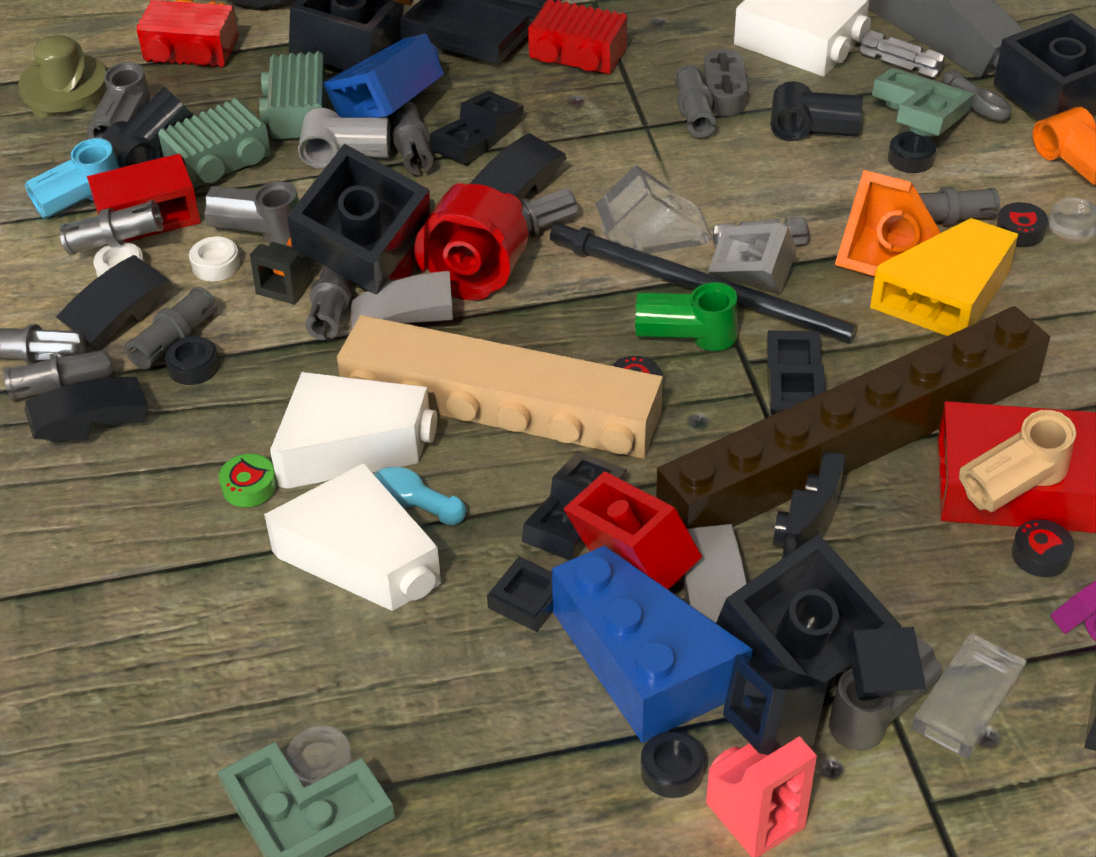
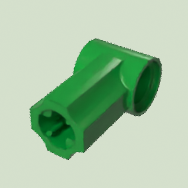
(705, 315)

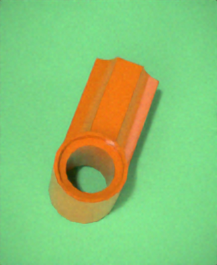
(1069, 137)

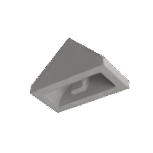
(755, 256)

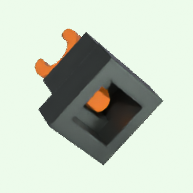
(280, 272)

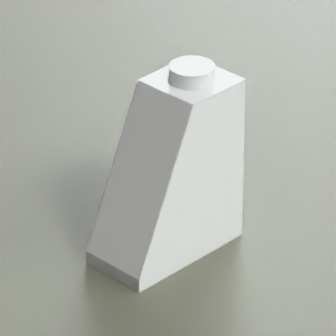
(349, 422)
(357, 540)

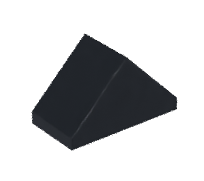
(772, 704)

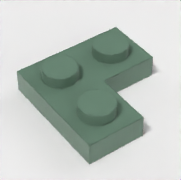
(921, 102)
(301, 820)

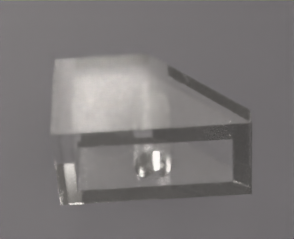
(650, 215)

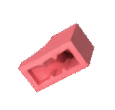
(762, 795)

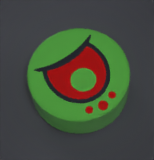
(247, 480)

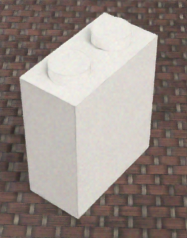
(802, 32)

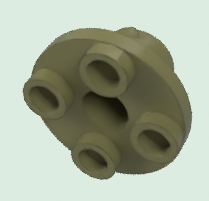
(61, 78)

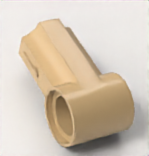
(1028, 459)

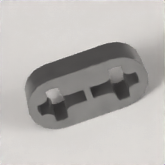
(731, 81)

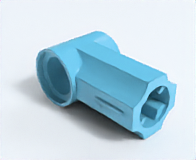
(68, 182)

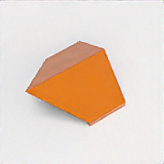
(883, 223)

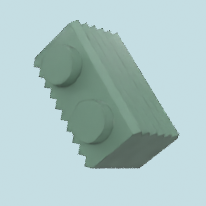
(291, 91)
(217, 142)

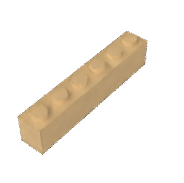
(510, 385)

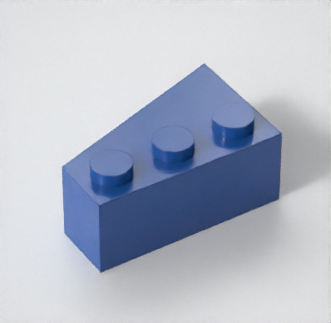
(643, 642)

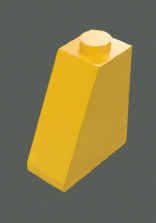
(946, 278)

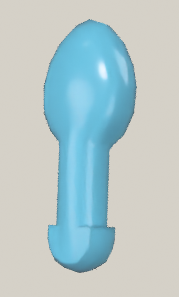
(411, 492)

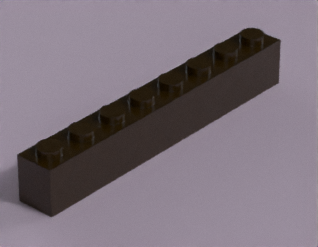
(858, 418)

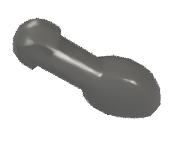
(984, 101)

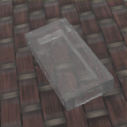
(969, 695)

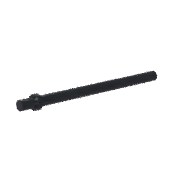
(586, 242)

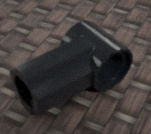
(801, 112)
(139, 139)

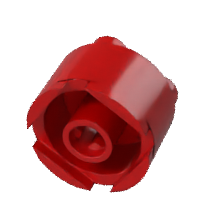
(475, 237)

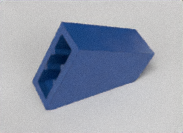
(385, 79)

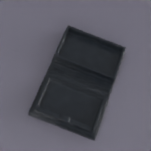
(472, 27)

